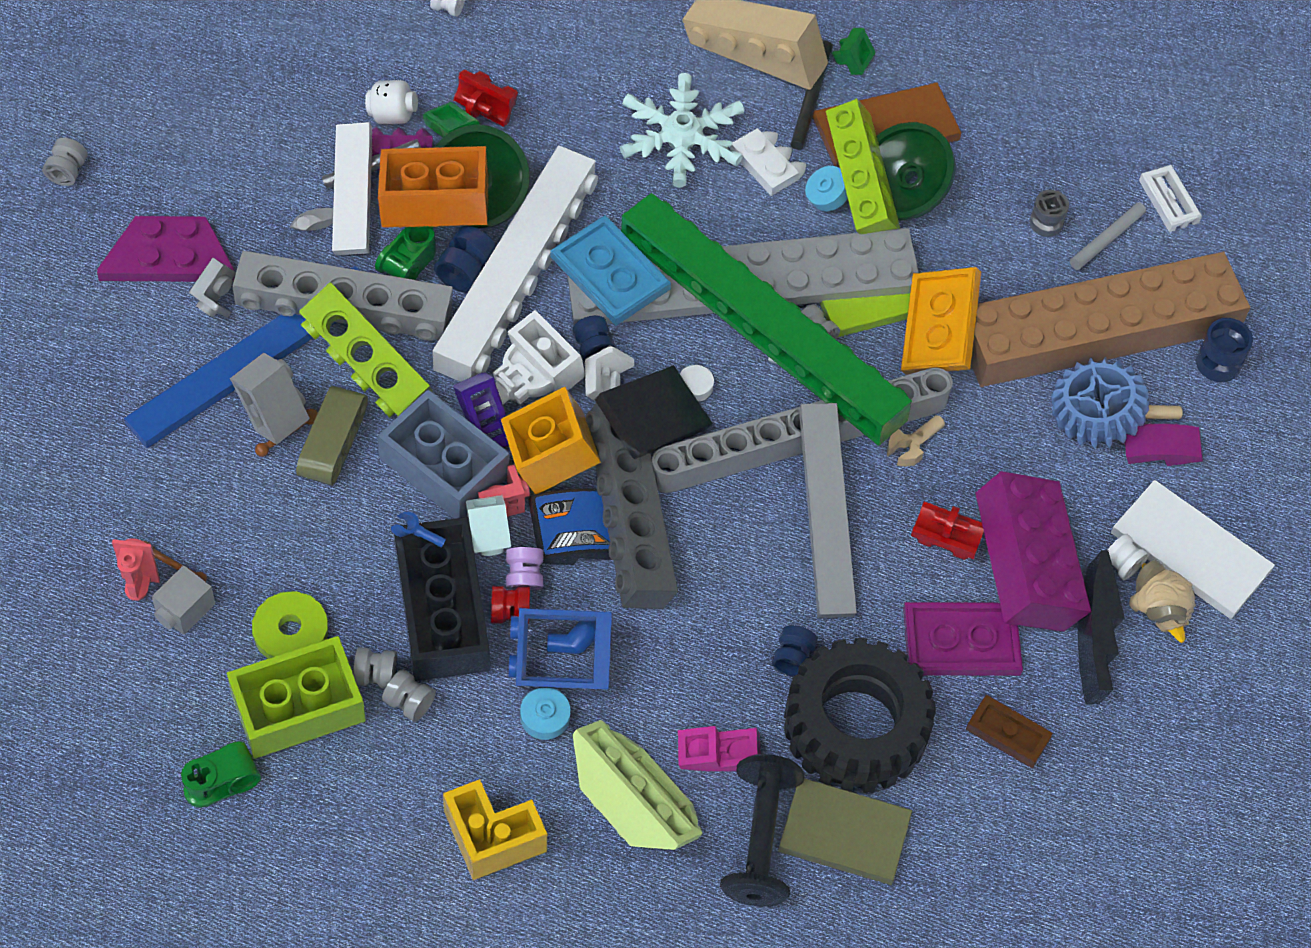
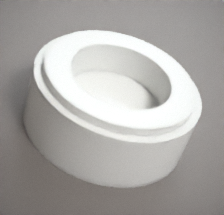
(699, 381)

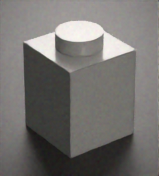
(182, 600)

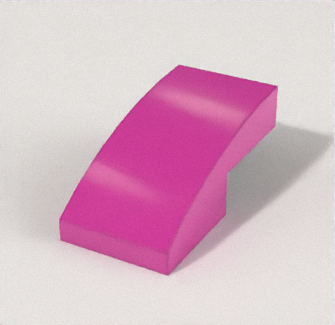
(714, 750)

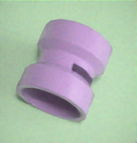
(524, 568)

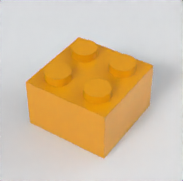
(550, 440)

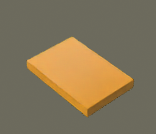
(941, 320)

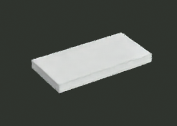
(1194, 546)

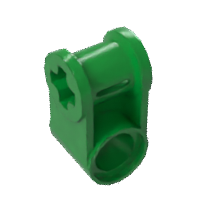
(405, 257)
(221, 773)

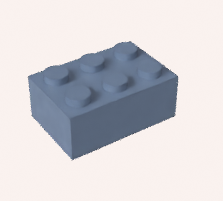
(442, 454)

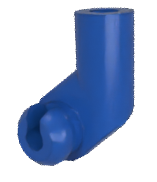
(575, 641)

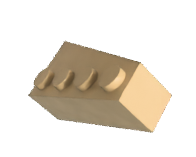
(761, 37)

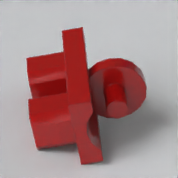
(485, 98)
(948, 530)

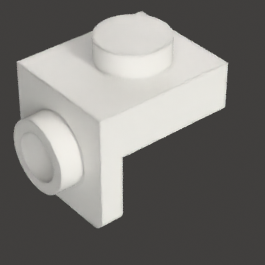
(604, 370)

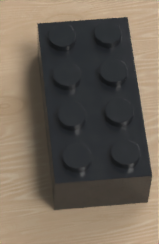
(442, 602)

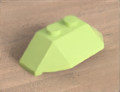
(632, 790)

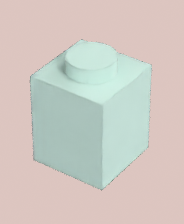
(488, 525)

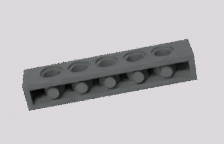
(633, 520)

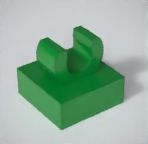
(855, 51)

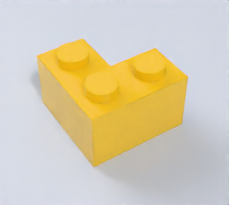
(489, 838)

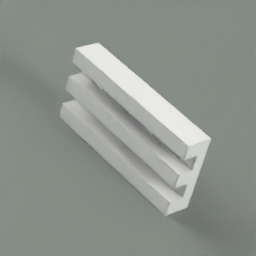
(1164, 198)

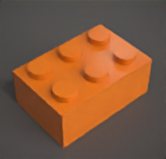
(433, 186)

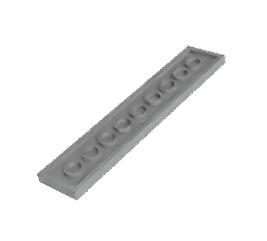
(798, 271)

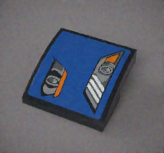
(569, 525)

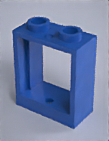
(601, 653)

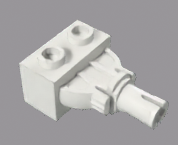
(536, 362)

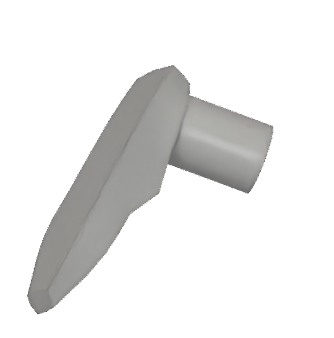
(313, 219)

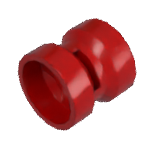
(507, 603)

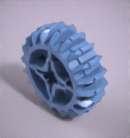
(1081, 413)

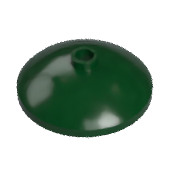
(918, 151)
(506, 169)

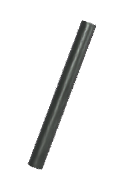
(808, 107)

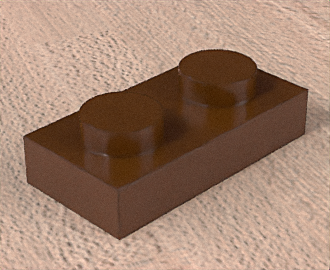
(1009, 731)

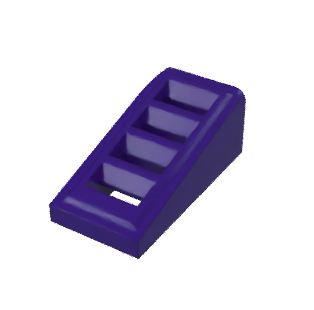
(476, 384)

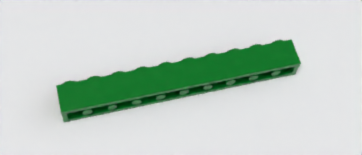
(767, 319)

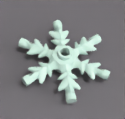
(682, 129)

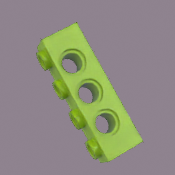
(862, 168)
(332, 306)

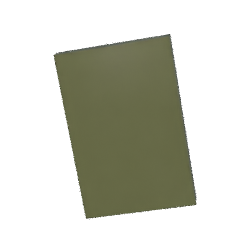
(845, 831)

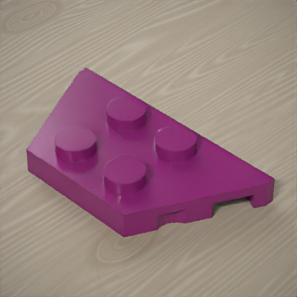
(163, 250)

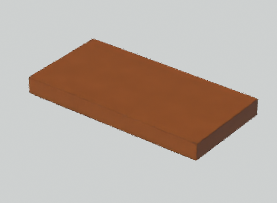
(918, 104)

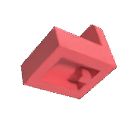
(513, 493)

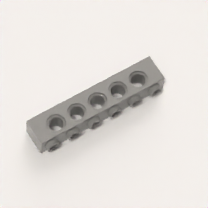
(361, 288)

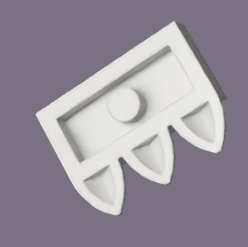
(766, 162)

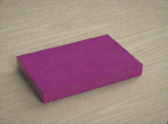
(961, 639)

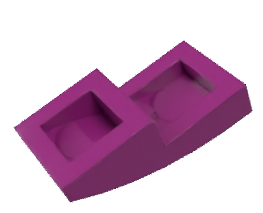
(1170, 442)

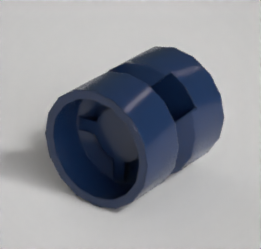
(464, 258)
(1224, 349)

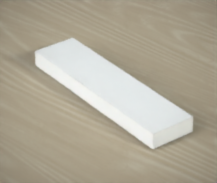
(352, 189)

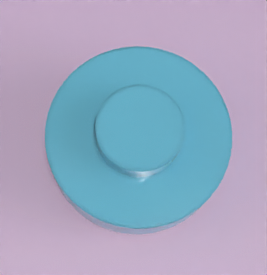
(826, 188)
(545, 713)

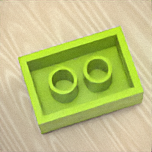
(296, 697)

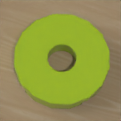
(286, 608)

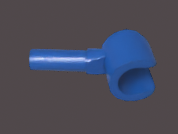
(416, 529)

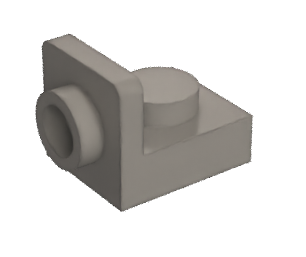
(211, 285)

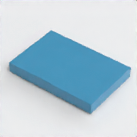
(610, 270)

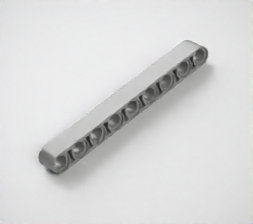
(781, 428)

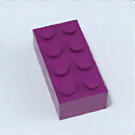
(1032, 552)

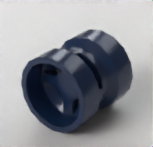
(592, 335)
(795, 647)

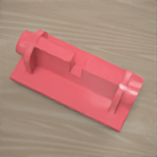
(136, 566)

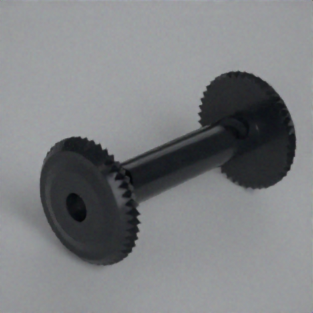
(755, 885)

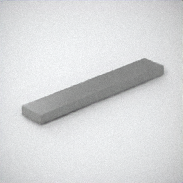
(827, 511)

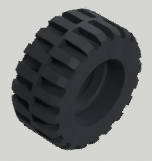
(867, 671)

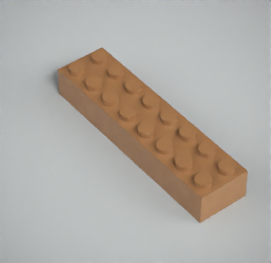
(1104, 318)

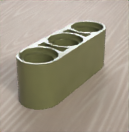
(332, 435)

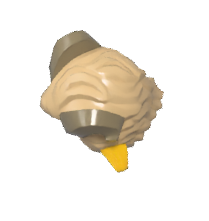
(1164, 598)

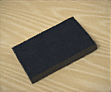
(653, 411)

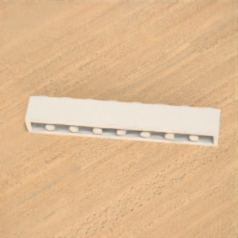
(514, 266)

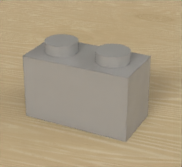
(270, 397)

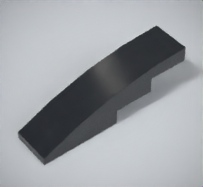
(1096, 630)

